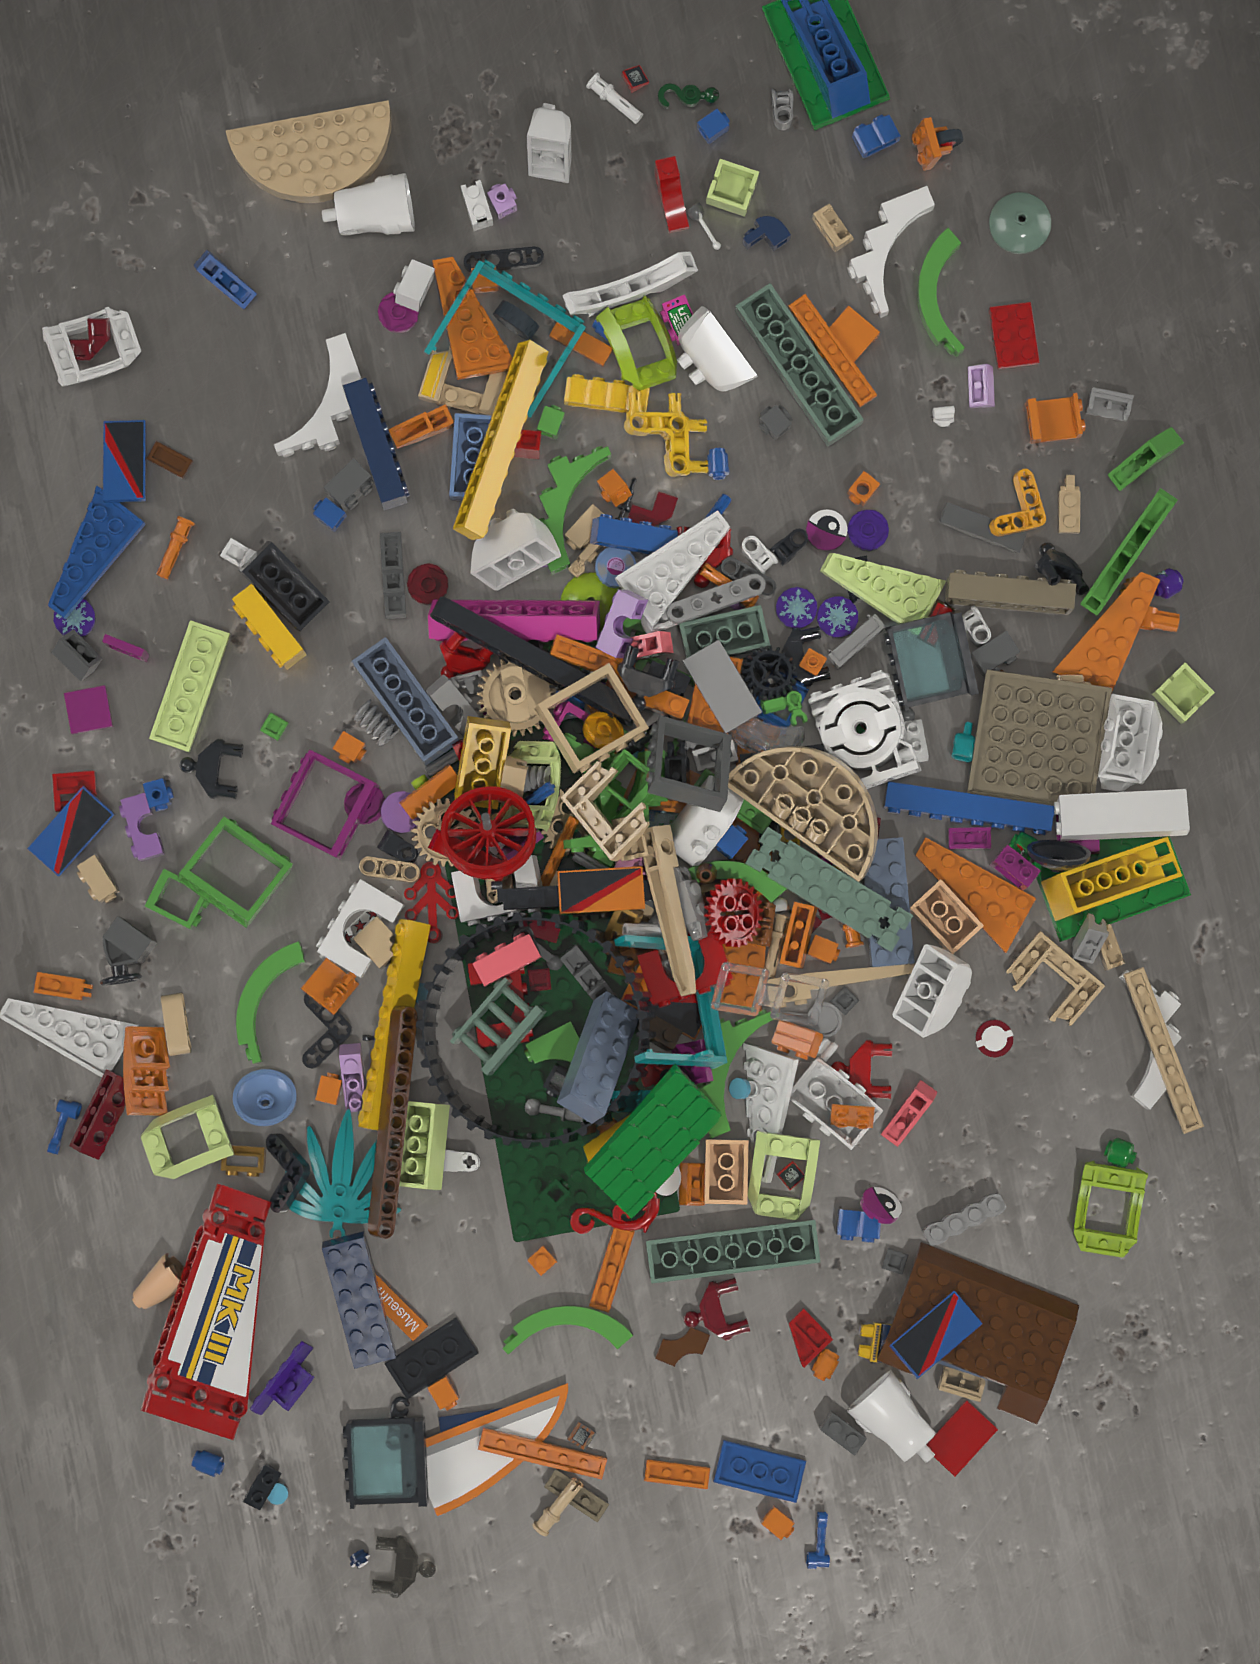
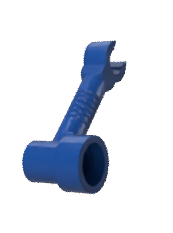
(66, 1110)
(819, 1558)

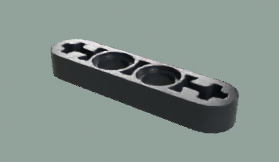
(503, 255)

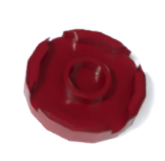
(427, 583)

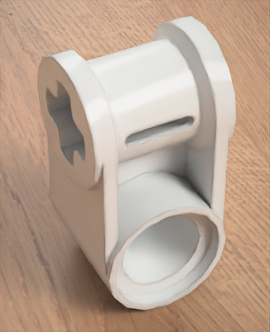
(759, 555)
(975, 625)
(455, 1161)

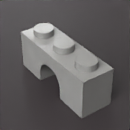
(445, 693)

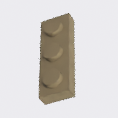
(583, 1501)

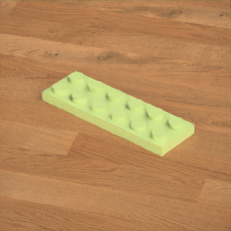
(189, 686)

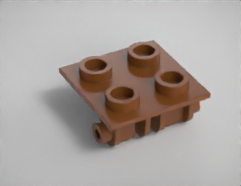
(765, 932)

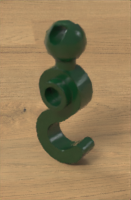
(689, 95)

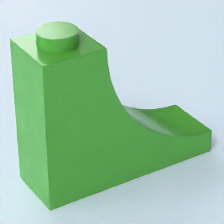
(1145, 458)
(557, 1044)

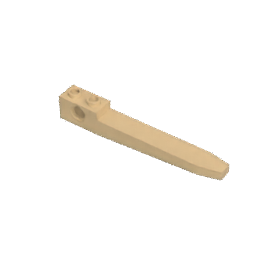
(665, 895)
(842, 977)

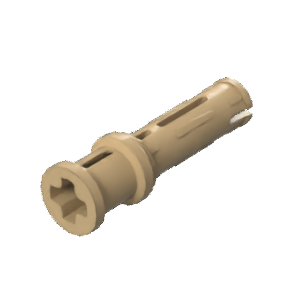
(778, 936)
(552, 1514)

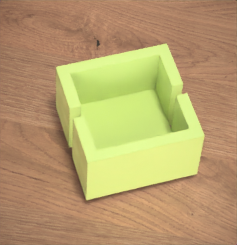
(733, 187)
(1183, 693)

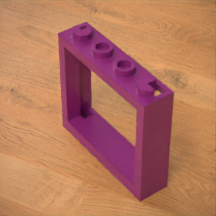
(352, 822)

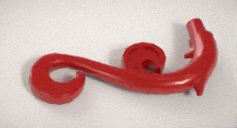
(644, 1222)

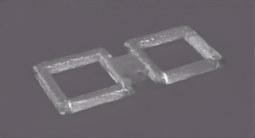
(769, 994)

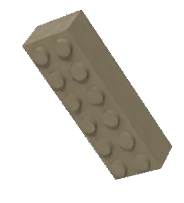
(1010, 593)

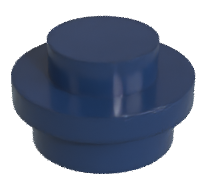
(359, 1558)

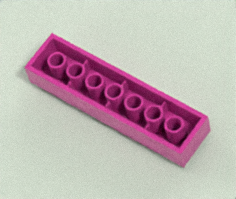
(531, 618)

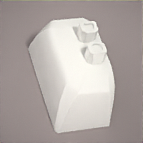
(549, 144)
(712, 353)
(512, 549)
(700, 829)
(933, 991)

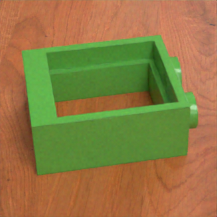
(619, 762)
(157, 893)

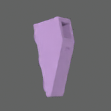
(352, 1075)

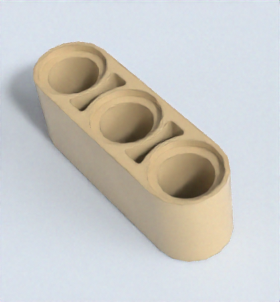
(379, 871)
(176, 1024)

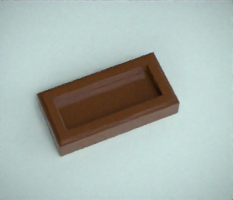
(169, 460)

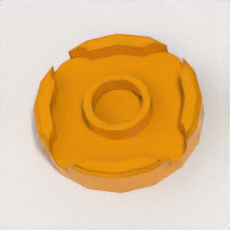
(601, 729)

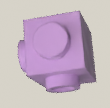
(502, 200)

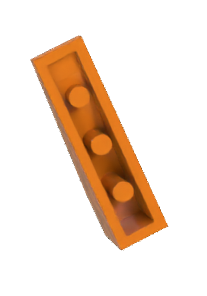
(663, 703)

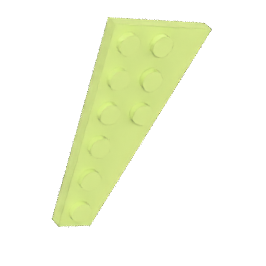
(890, 590)

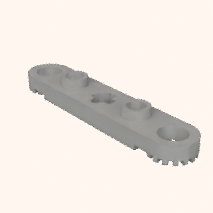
(730, 594)

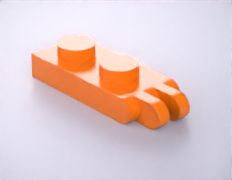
(61, 986)

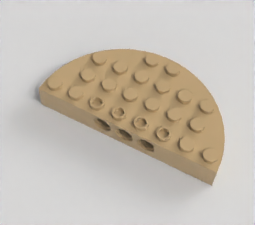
(314, 153)
(815, 801)

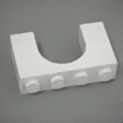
(362, 898)
(472, 904)

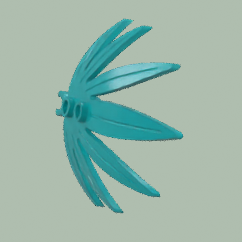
(339, 1199)

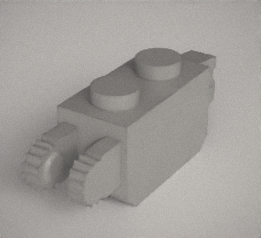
(691, 903)

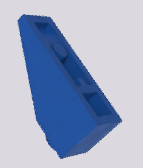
(224, 279)

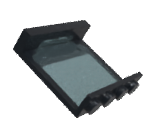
(930, 659)
(386, 1461)

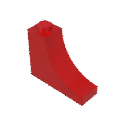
(670, 193)
(436, 845)

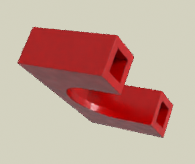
(665, 990)
(502, 1029)

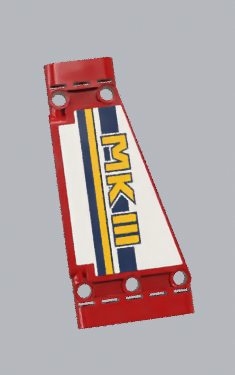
(212, 1320)

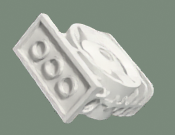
(879, 691)

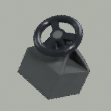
(124, 947)

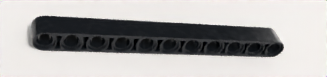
(527, 656)

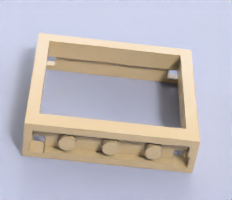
(621, 743)

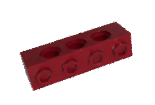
(93, 1121)

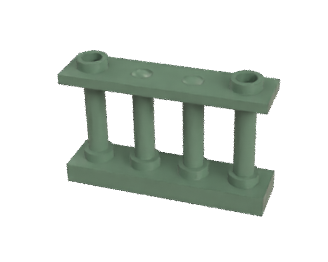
(518, 1030)

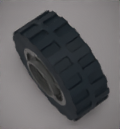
(516, 320)

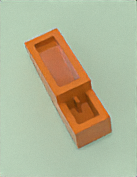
(422, 427)

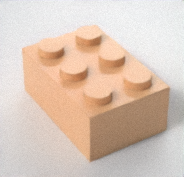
(945, 917)
(726, 1172)

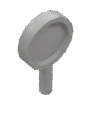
(829, 1020)

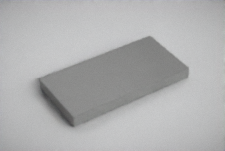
(722, 686)

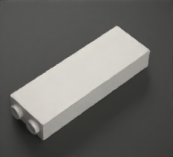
(1122, 815)

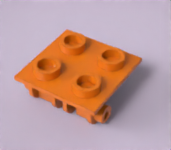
(330, 986)
(853, 1116)

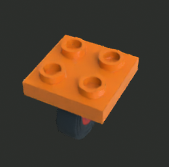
(934, 142)

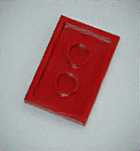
(961, 1438)

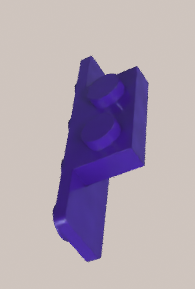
(287, 1383)

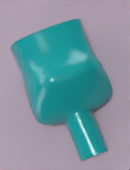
(964, 744)

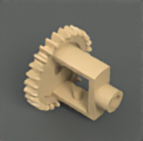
(498, 693)

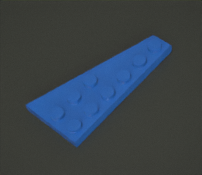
(98, 543)

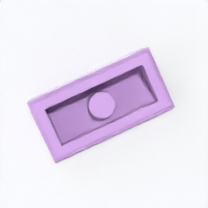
(981, 386)

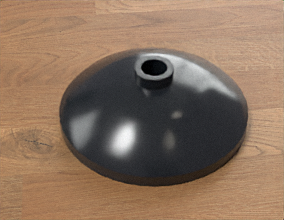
(1058, 854)

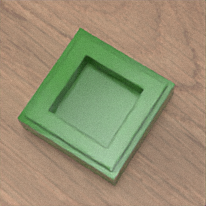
(274, 726)

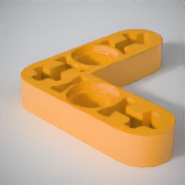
(1024, 515)

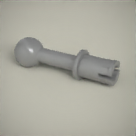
(534, 1107)

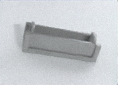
(856, 641)

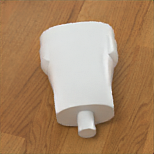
(374, 207)
(893, 1418)

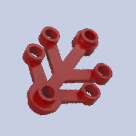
(431, 898)

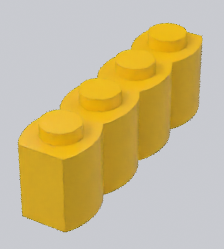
(601, 394)

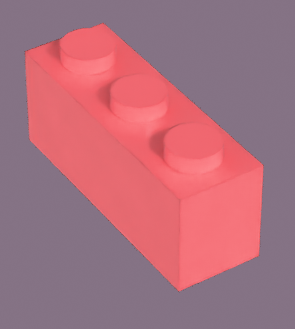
(506, 959)

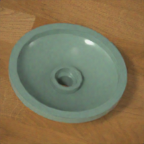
(1016, 235)

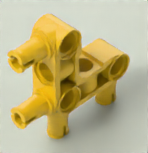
(675, 439)

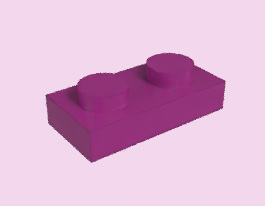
(969, 838)

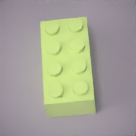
(424, 1145)

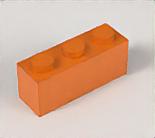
(798, 935)

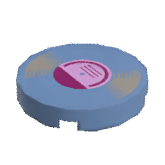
(612, 563)

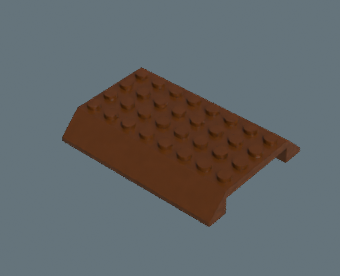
(1020, 1331)

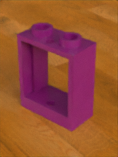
(1010, 867)

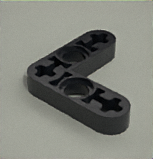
(331, 1034)
(292, 1172)

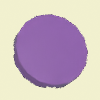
(394, 815)

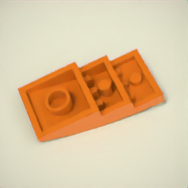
(145, 1070)

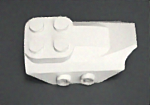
(1129, 742)
(819, 1087)

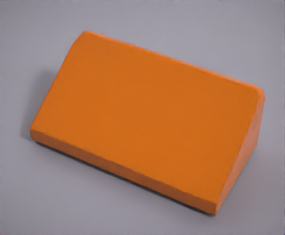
(692, 1184)

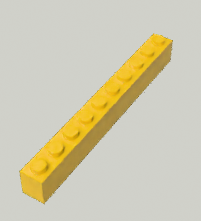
(501, 440)
(400, 990)

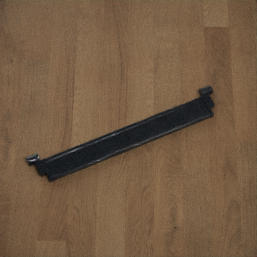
(538, 896)

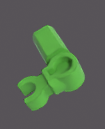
(791, 701)

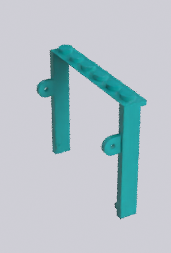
(523, 292)
(715, 1050)

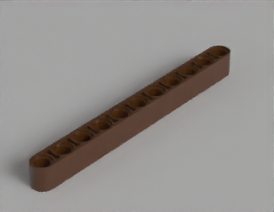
(386, 1130)

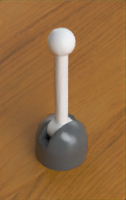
(696, 213)

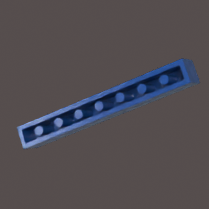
(968, 807)

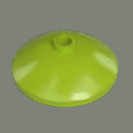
(588, 587)

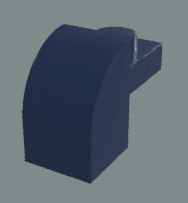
(769, 229)

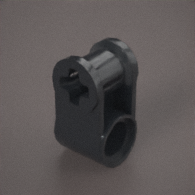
(789, 547)
(395, 846)

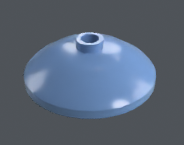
(262, 1088)

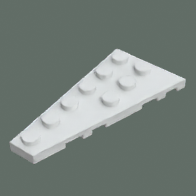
(671, 567)
(84, 1038)
(771, 1085)

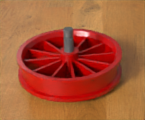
(488, 832)

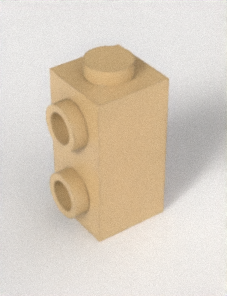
(580, 533)
(98, 879)

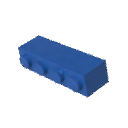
(630, 536)

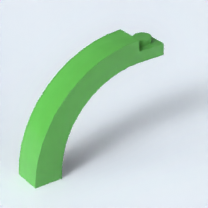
(928, 307)
(739, 870)
(253, 992)
(569, 1315)

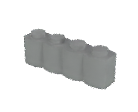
(969, 1216)

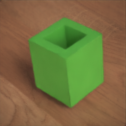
(551, 421)

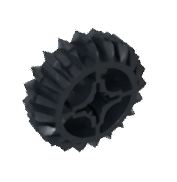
(762, 668)

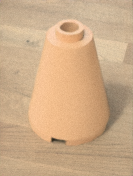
(159, 1282)

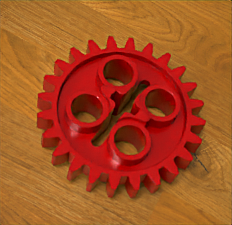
(737, 928)

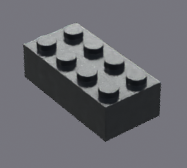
(284, 585)

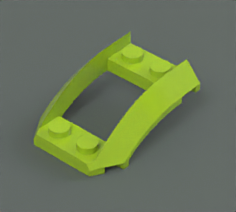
(629, 315)
(1117, 1179)

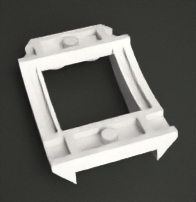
(63, 356)

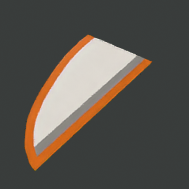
(462, 1471)

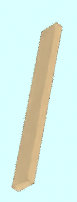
(1163, 1050)

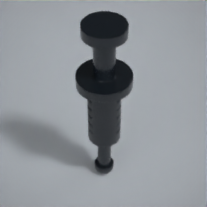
(624, 507)

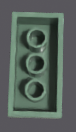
(736, 630)

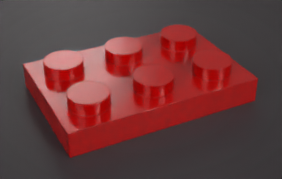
(1014, 335)

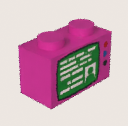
(676, 314)

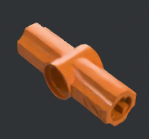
(1160, 620)

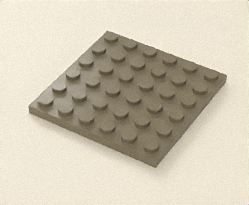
(1037, 738)

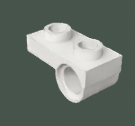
(237, 553)
(915, 736)

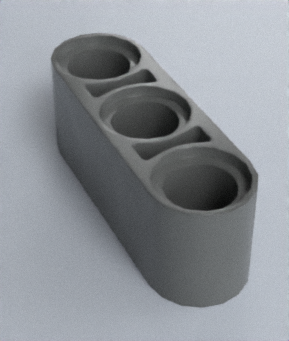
(741, 570)

